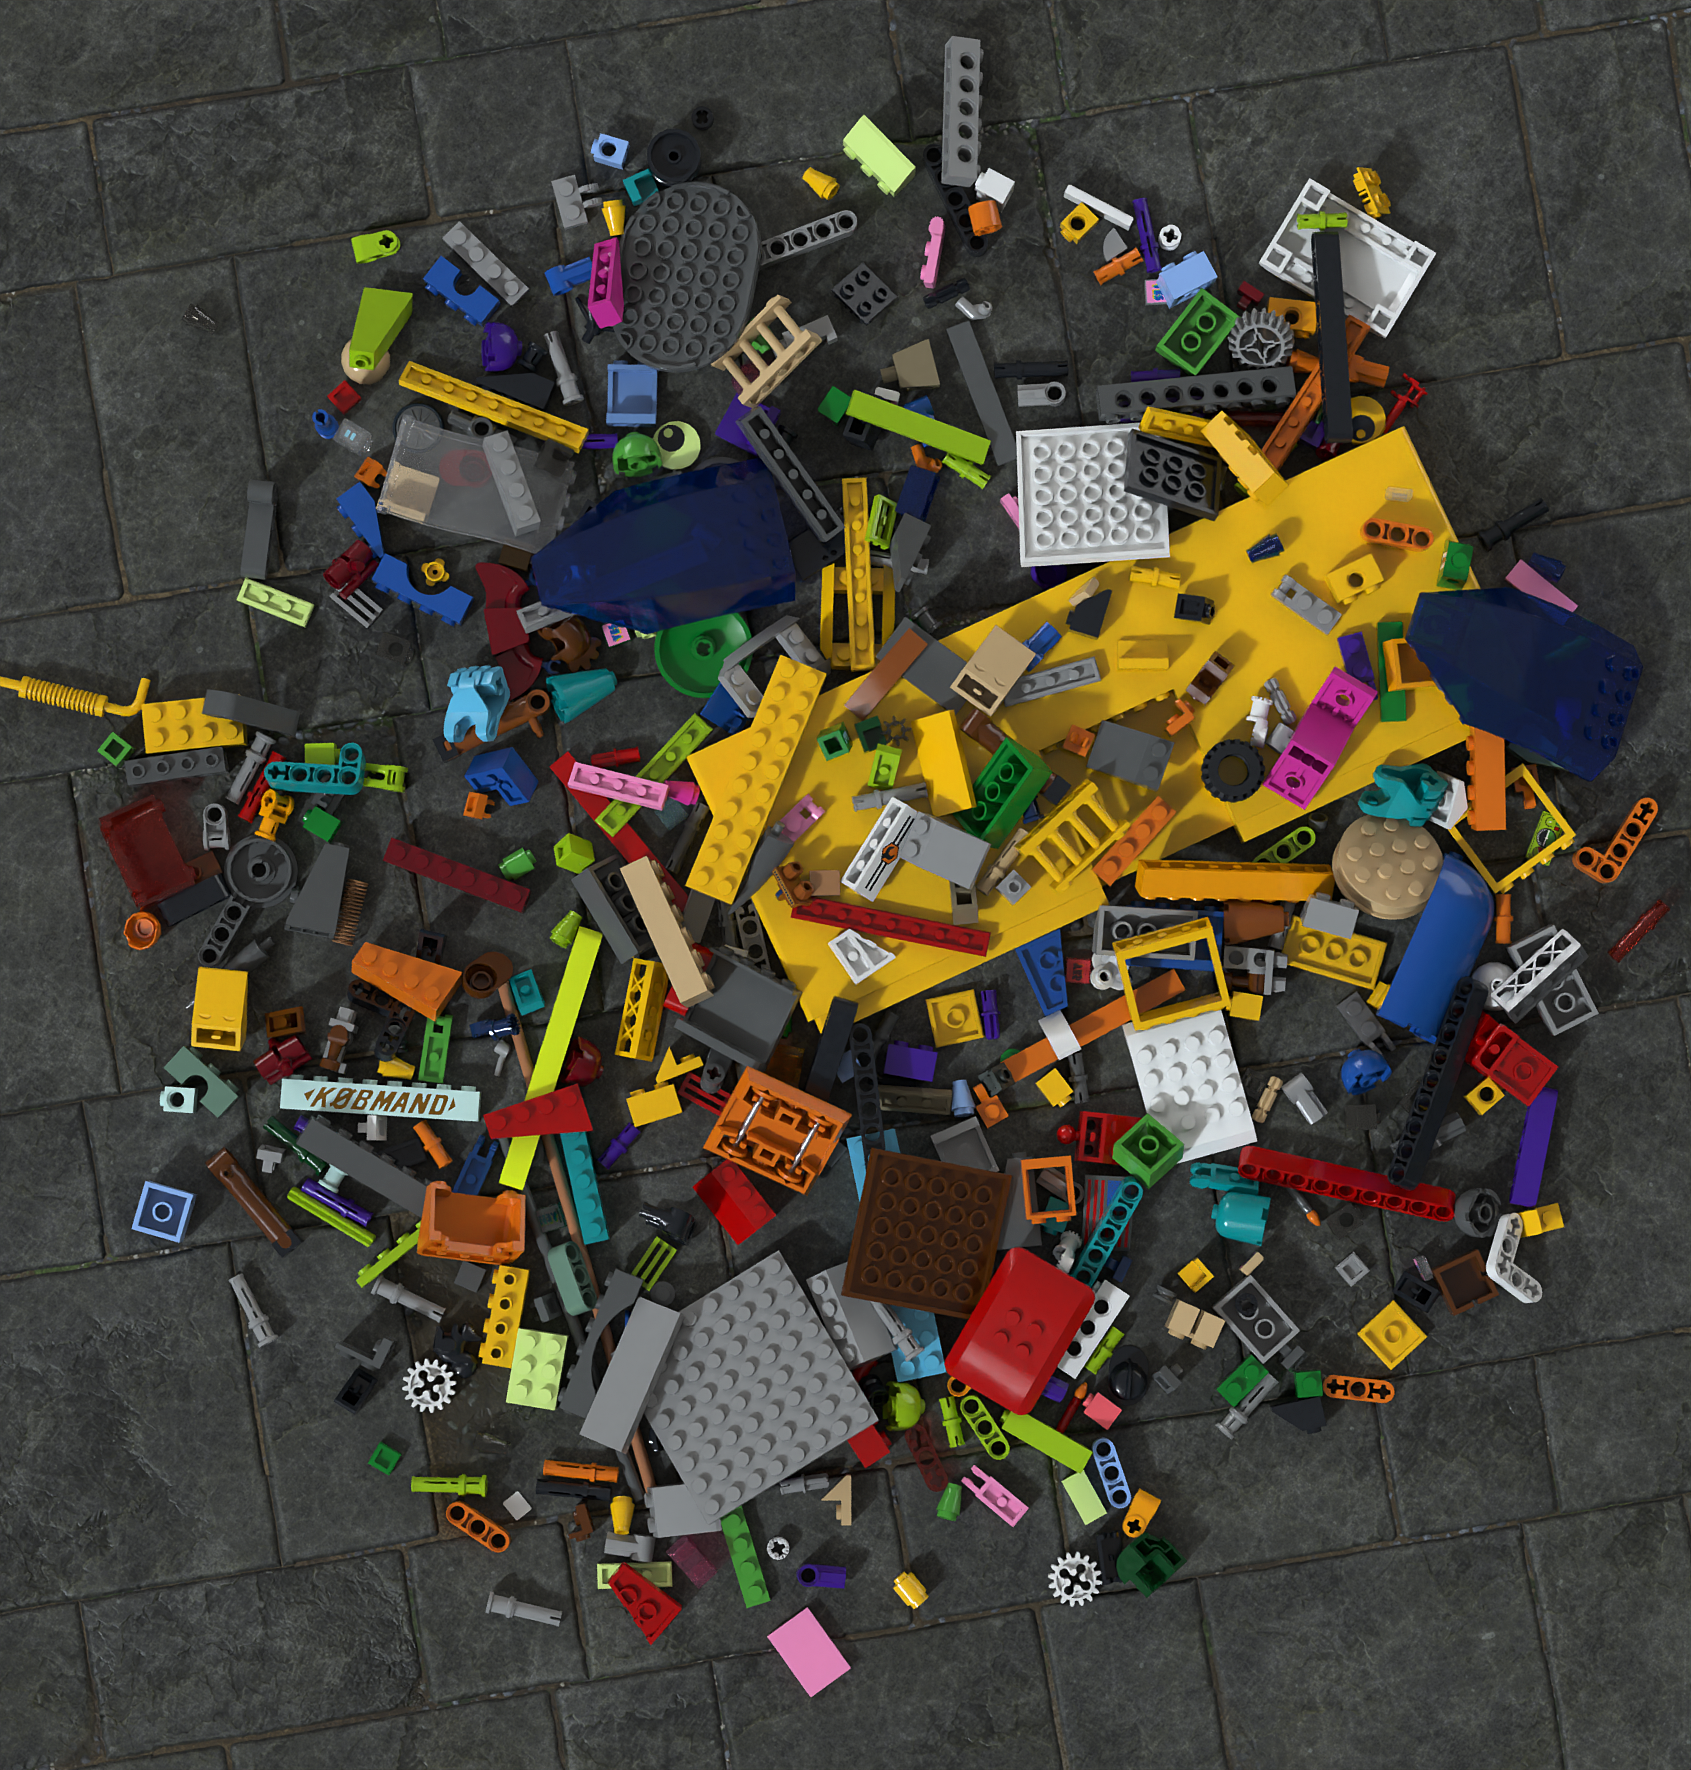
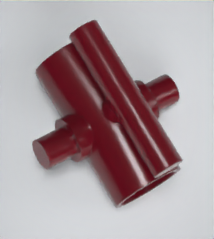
(351, 569)
(282, 1058)

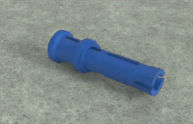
(325, 424)

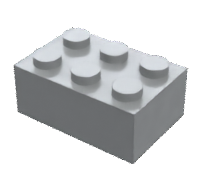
(1262, 1331)

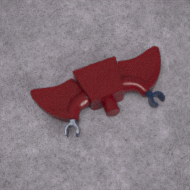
(505, 632)

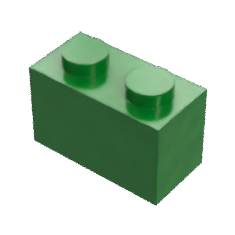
(1241, 1380)

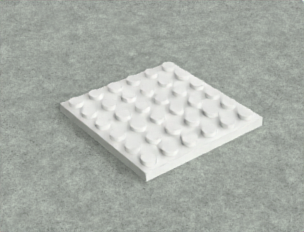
(1077, 502)

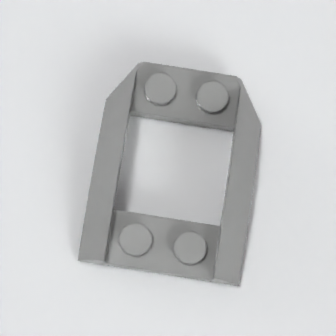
(791, 639)

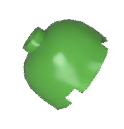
(636, 455)

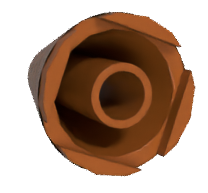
(1252, 920)

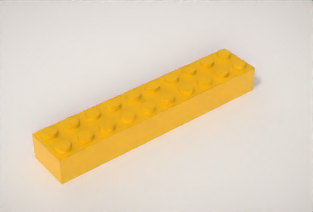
(756, 780)

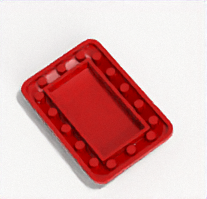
(1019, 1330)

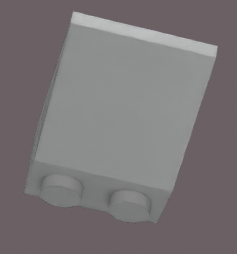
(944, 850)
(1329, 915)

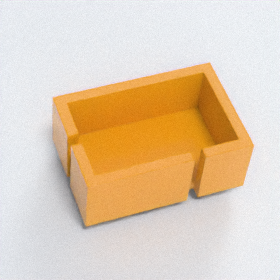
(1404, 668)

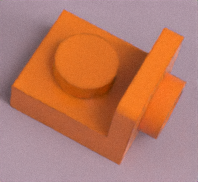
(1178, 722)

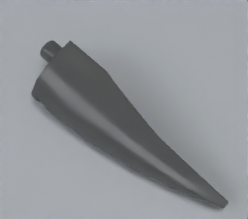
(769, 853)
(247, 959)

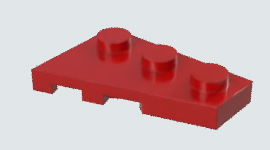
(644, 1600)

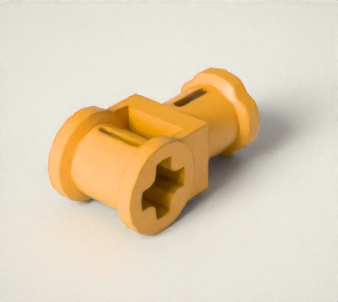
(273, 813)

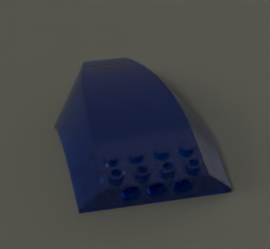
(673, 551)
(1529, 672)

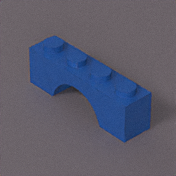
(450, 604)

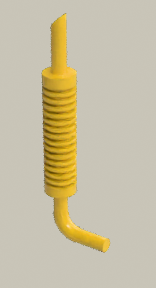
(73, 698)

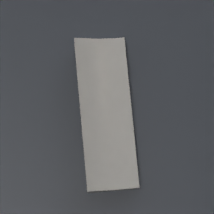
(632, 1375)

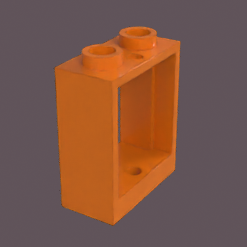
(1061, 1215)

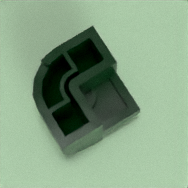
(1149, 1563)

